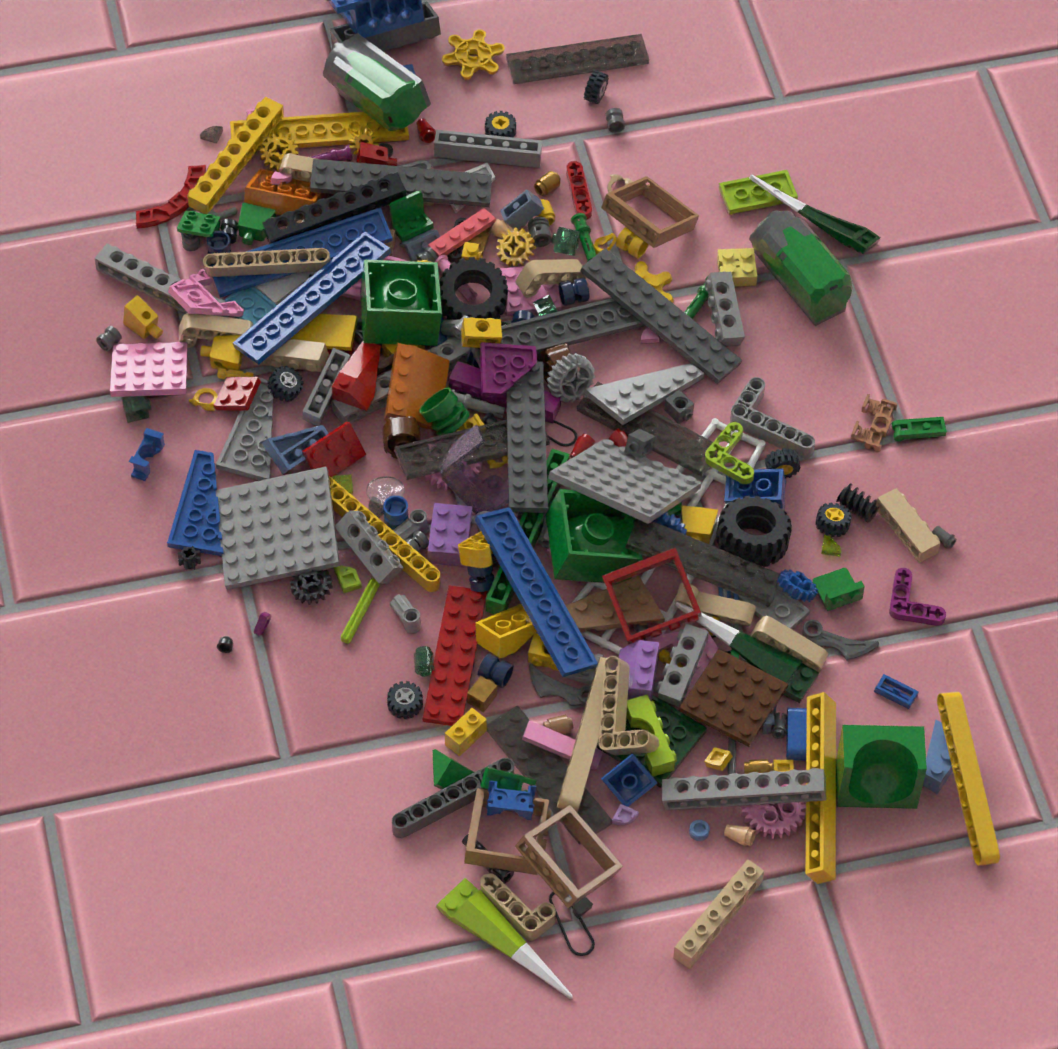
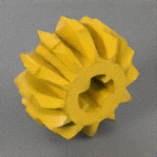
(363, 136)

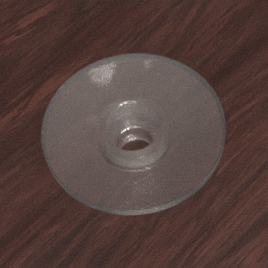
(383, 488)

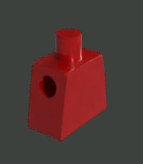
(374, 154)

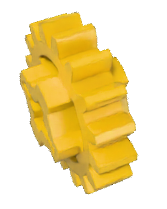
(278, 145)
(510, 243)

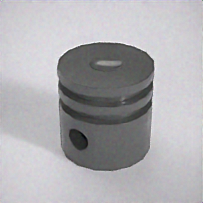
(540, 229)

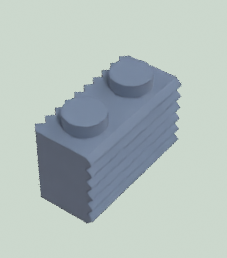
(522, 209)

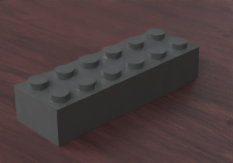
(398, 37)

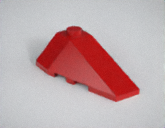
(358, 377)

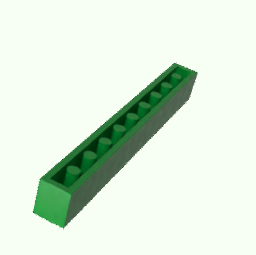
(532, 524)

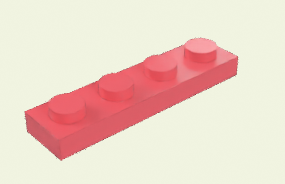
(462, 233)

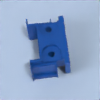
(151, 444)
(512, 800)

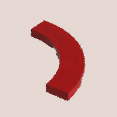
(175, 205)

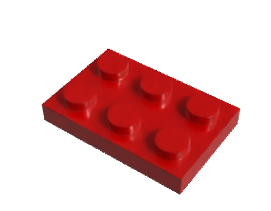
(335, 450)

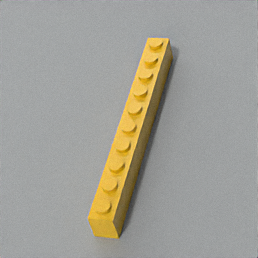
(821, 814)

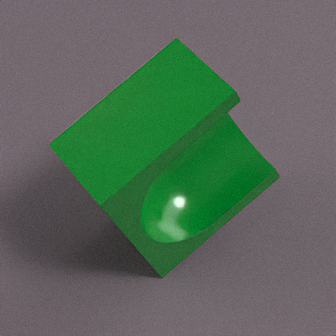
(400, 302)
(587, 538)
(880, 766)

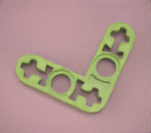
(723, 455)

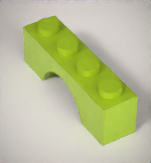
(642, 715)

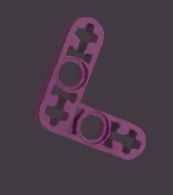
(904, 603)

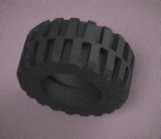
(473, 272)
(758, 515)

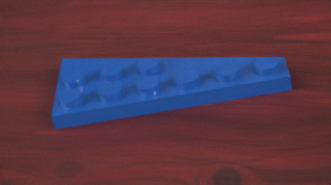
(198, 509)

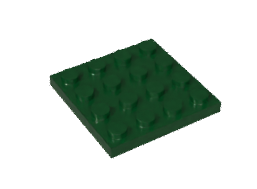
(681, 730)

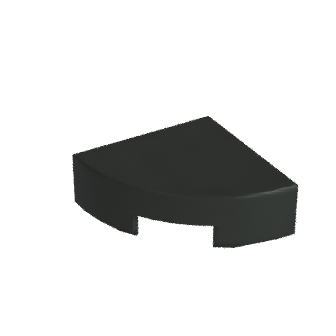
(582, 907)

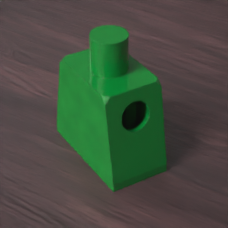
(250, 222)

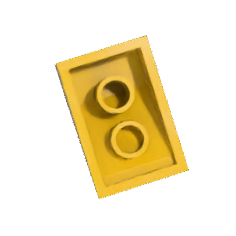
(505, 631)

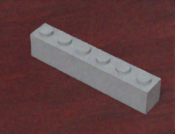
(488, 148)

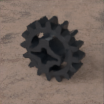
(311, 586)

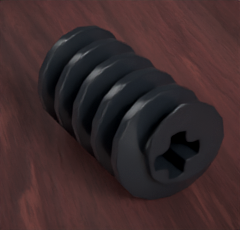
(858, 503)

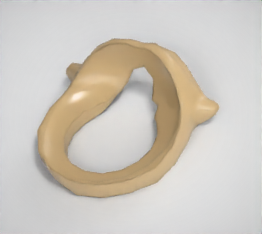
(614, 178)

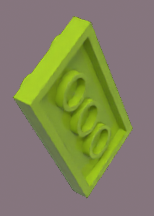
(746, 195)

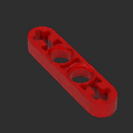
(579, 190)

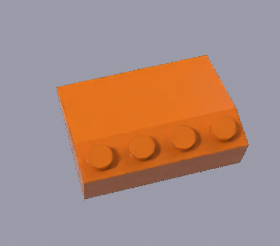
(279, 197)
(413, 380)

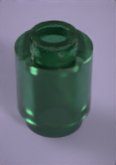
(423, 661)

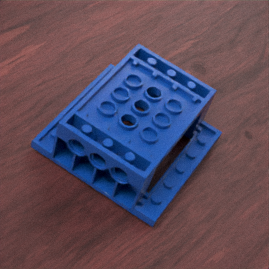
(378, 16)

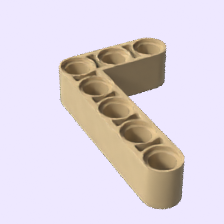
(618, 695)

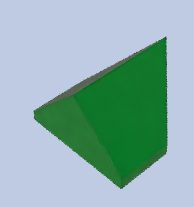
(447, 770)

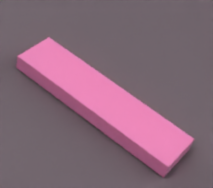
(554, 742)

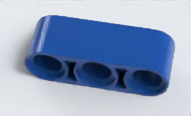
(796, 734)

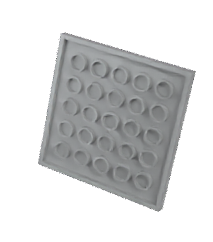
(624, 481)
(277, 528)

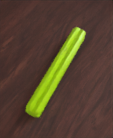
(360, 611)

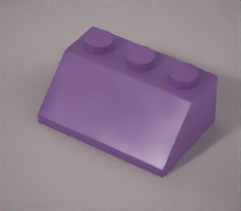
(643, 662)

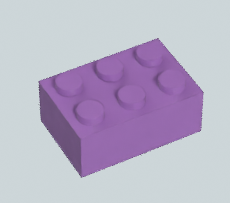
(449, 527)

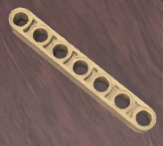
(258, 258)

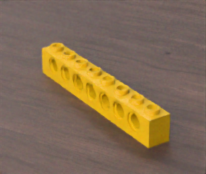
(235, 155)

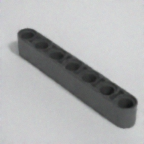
(443, 799)

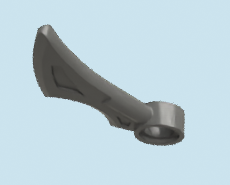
(848, 647)
(547, 686)

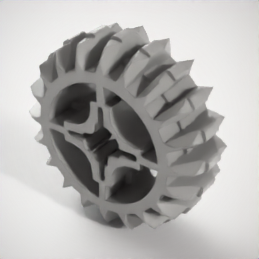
(567, 374)

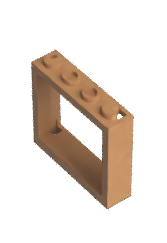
(615, 206)
(496, 859)
(549, 869)

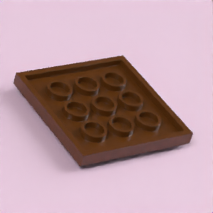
(733, 697)

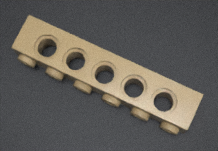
(718, 914)

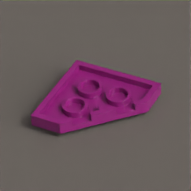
(504, 366)

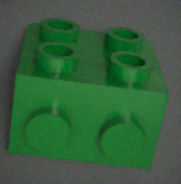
(409, 216)
(199, 224)
(838, 589)

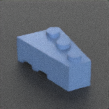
(288, 448)
(937, 760)

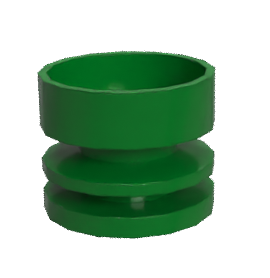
(444, 412)

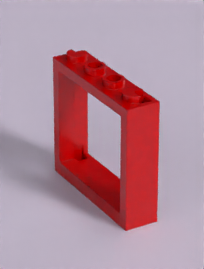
(640, 567)

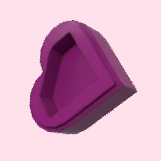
(262, 623)

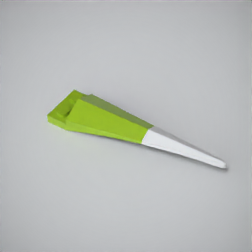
(476, 914)

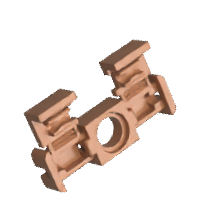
(883, 414)

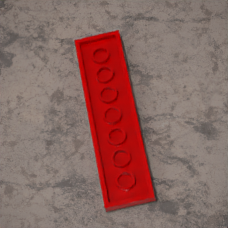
(454, 656)

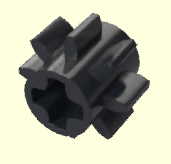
(189, 558)

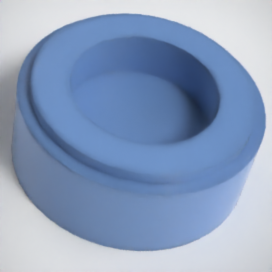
(699, 830)

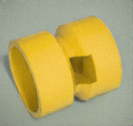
(632, 243)

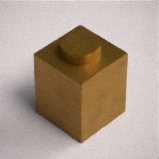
(482, 693)

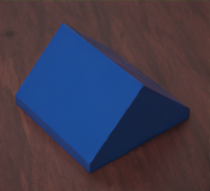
(629, 780)

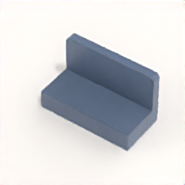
(419, 243)

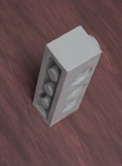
(724, 283)
(322, 393)
(348, 528)
(676, 693)

